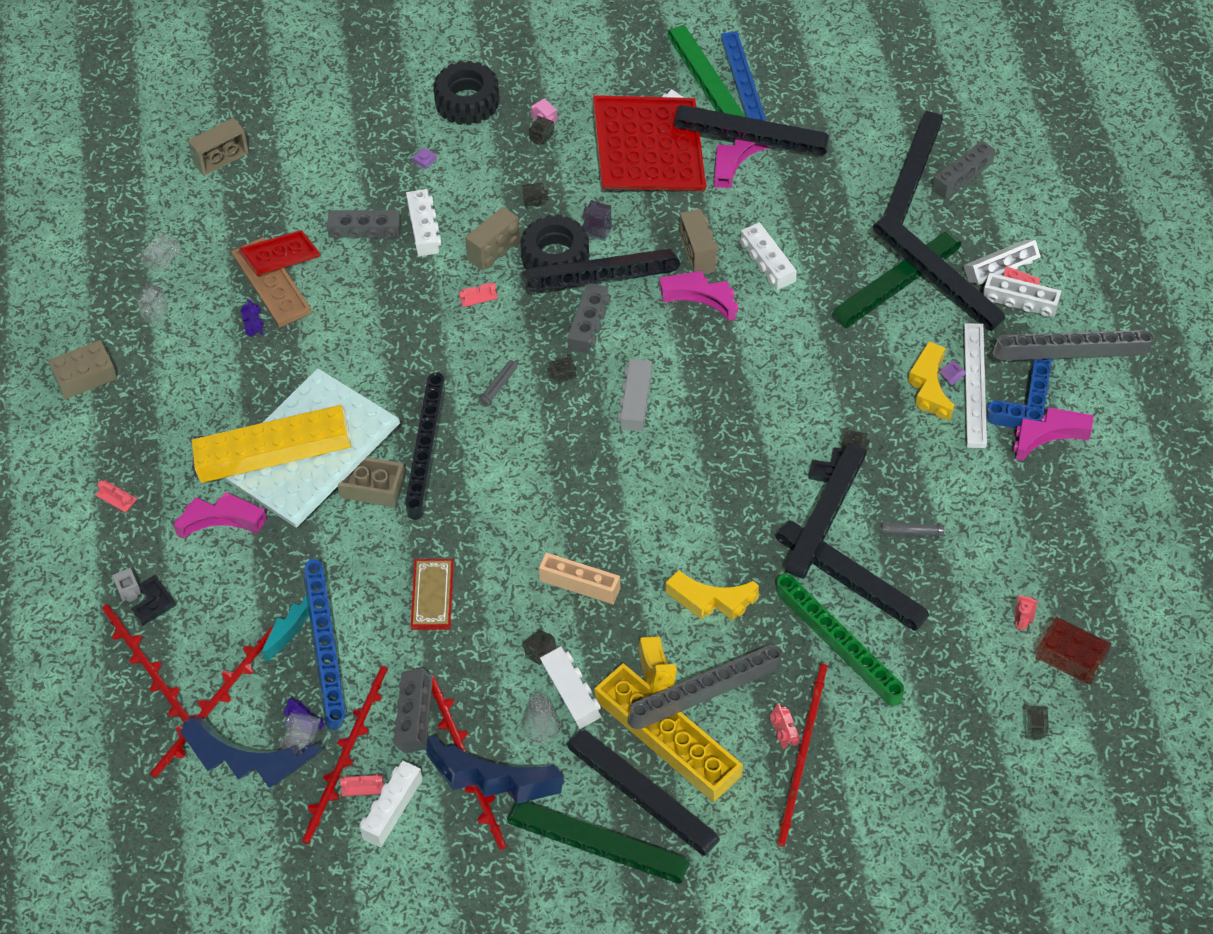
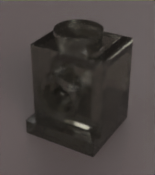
(540, 134)
(534, 194)
(562, 370)
(857, 438)
(538, 645)

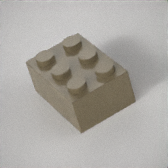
(218, 146)
(492, 238)
(698, 241)
(82, 369)
(374, 482)

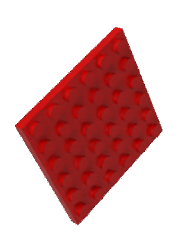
(643, 146)

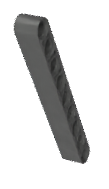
(1073, 345)
(704, 687)

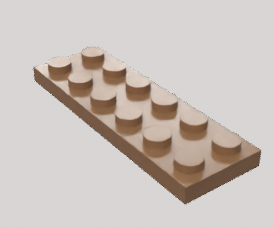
(275, 291)

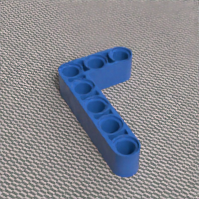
(1012, 414)

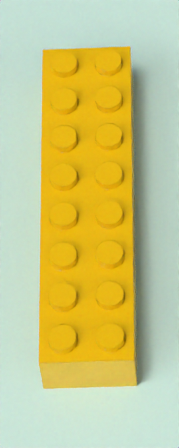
(271, 443)
(673, 738)

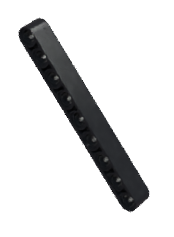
(751, 130)
(914, 165)
(592, 267)
(939, 272)
(425, 446)
(825, 511)
(859, 580)
(643, 792)

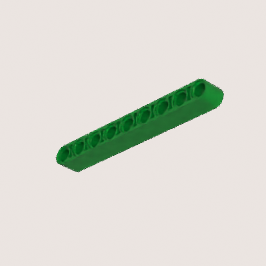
(703, 71)
(841, 647)

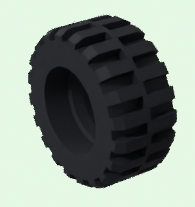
(466, 108)
(553, 231)

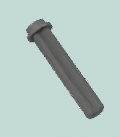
(486, 398)
(913, 529)

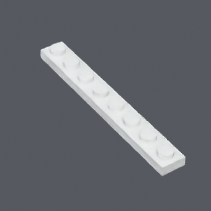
(975, 386)

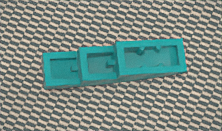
(285, 629)

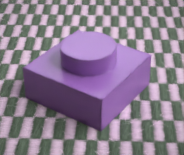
(424, 158)
(952, 372)

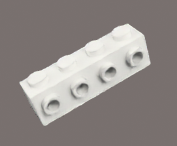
(423, 222)
(768, 256)
(1012, 256)
(1022, 295)
(570, 687)
(391, 803)

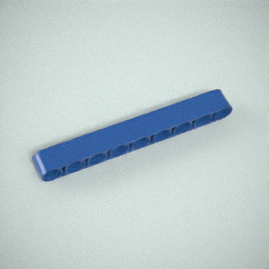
(323, 652)

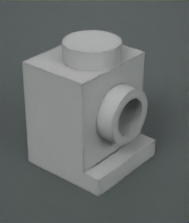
(128, 588)

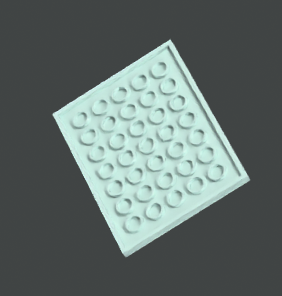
(300, 486)

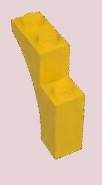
(924, 376)
(703, 599)
(654, 665)

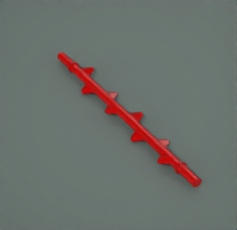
(151, 668)
(207, 706)
(457, 737)
(344, 760)
(786, 823)

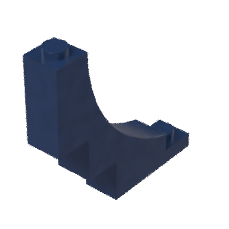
(271, 765)
(490, 778)

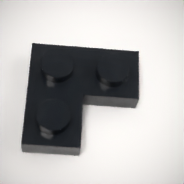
(823, 470)
(156, 603)

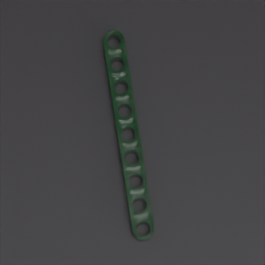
(890, 283)
(599, 841)

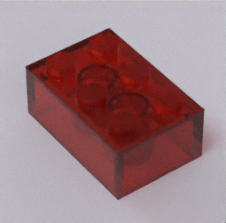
(1073, 650)

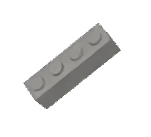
(636, 395)

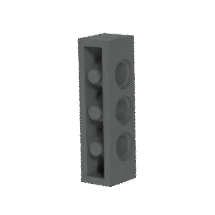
(963, 169)
(364, 224)
(588, 318)
(413, 710)

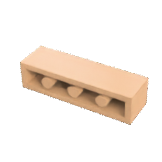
(579, 578)

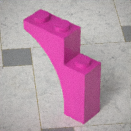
(730, 157)
(696, 288)
(1054, 426)
(227, 512)

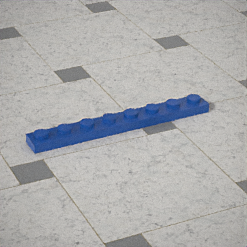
(742, 75)

